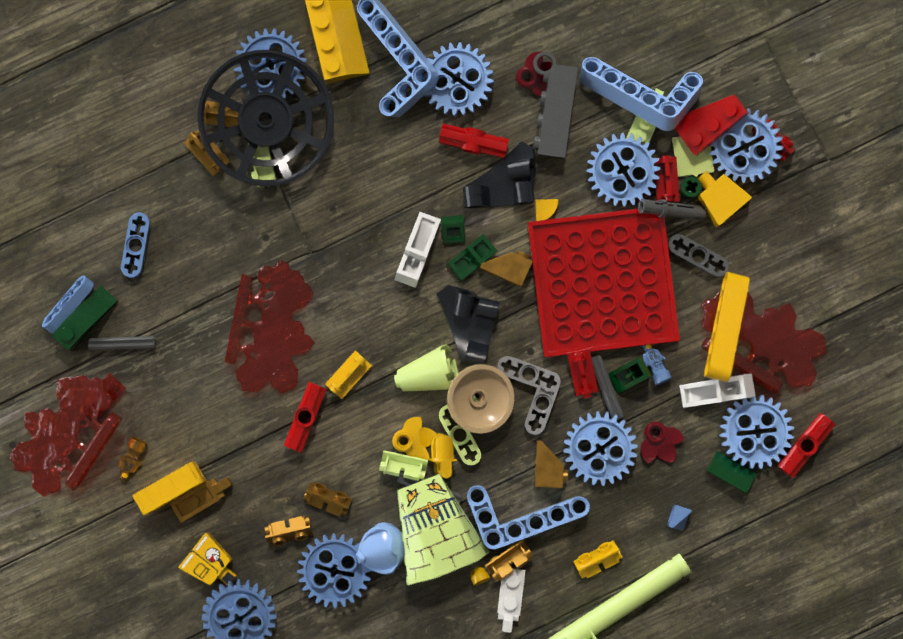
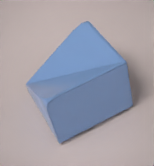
(678, 517)

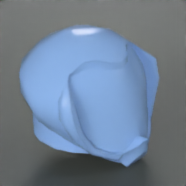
(381, 549)

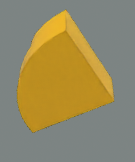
(545, 208)

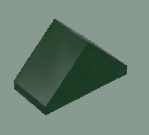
(629, 374)

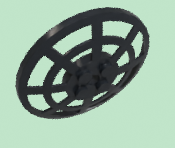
(272, 105)

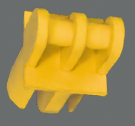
(442, 454)

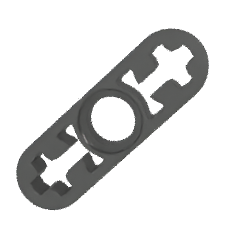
(710, 268)

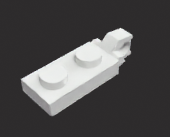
(511, 598)

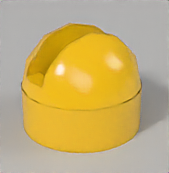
(479, 575)

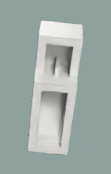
(417, 249)
(717, 391)

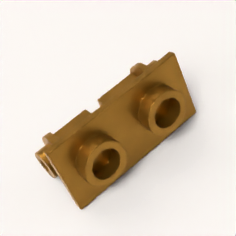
(211, 112)
(196, 147)
(337, 501)
(278, 534)
(500, 564)

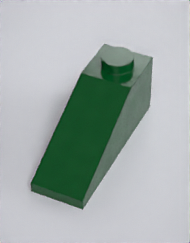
(84, 318)

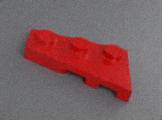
(710, 122)

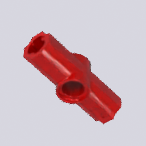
(473, 140)
(310, 402)
(815, 433)

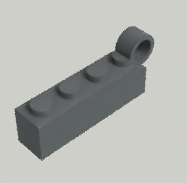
(557, 108)

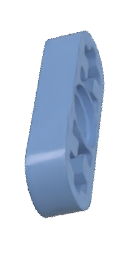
(143, 229)
(67, 303)

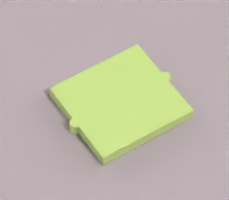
(688, 163)

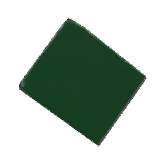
(453, 229)

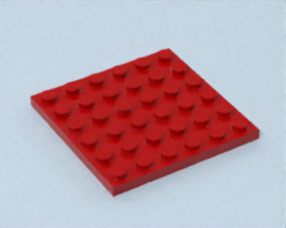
(603, 282)

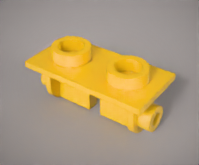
(348, 374)
(606, 553)

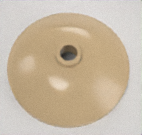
(494, 400)

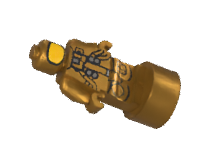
(130, 462)

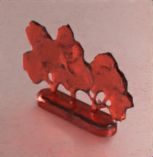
(276, 334)
(771, 337)
(57, 432)

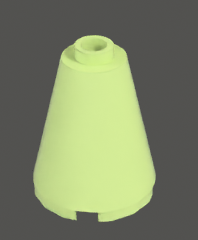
(428, 372)

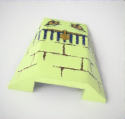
(435, 531)

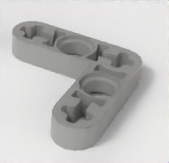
(541, 391)

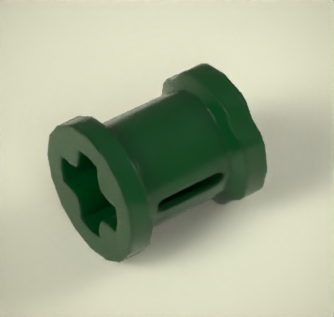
(691, 180)

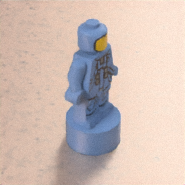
(654, 360)

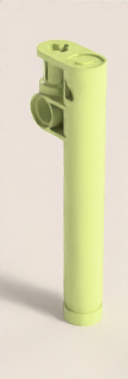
(626, 600)

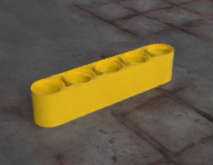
(726, 327)

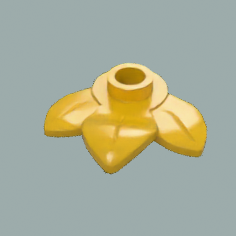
(418, 438)

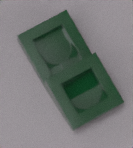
(471, 257)

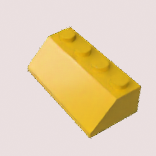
(337, 39)

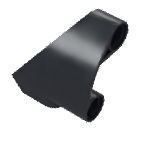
(506, 182)
(470, 321)

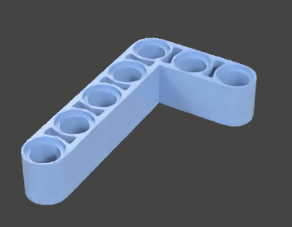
(401, 54)
(639, 99)
(523, 521)

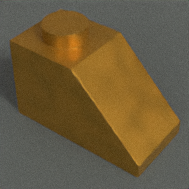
(509, 267)
(548, 468)

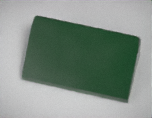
(731, 472)

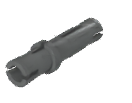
(663, 208)

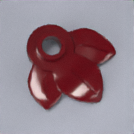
(536, 82)
(662, 445)

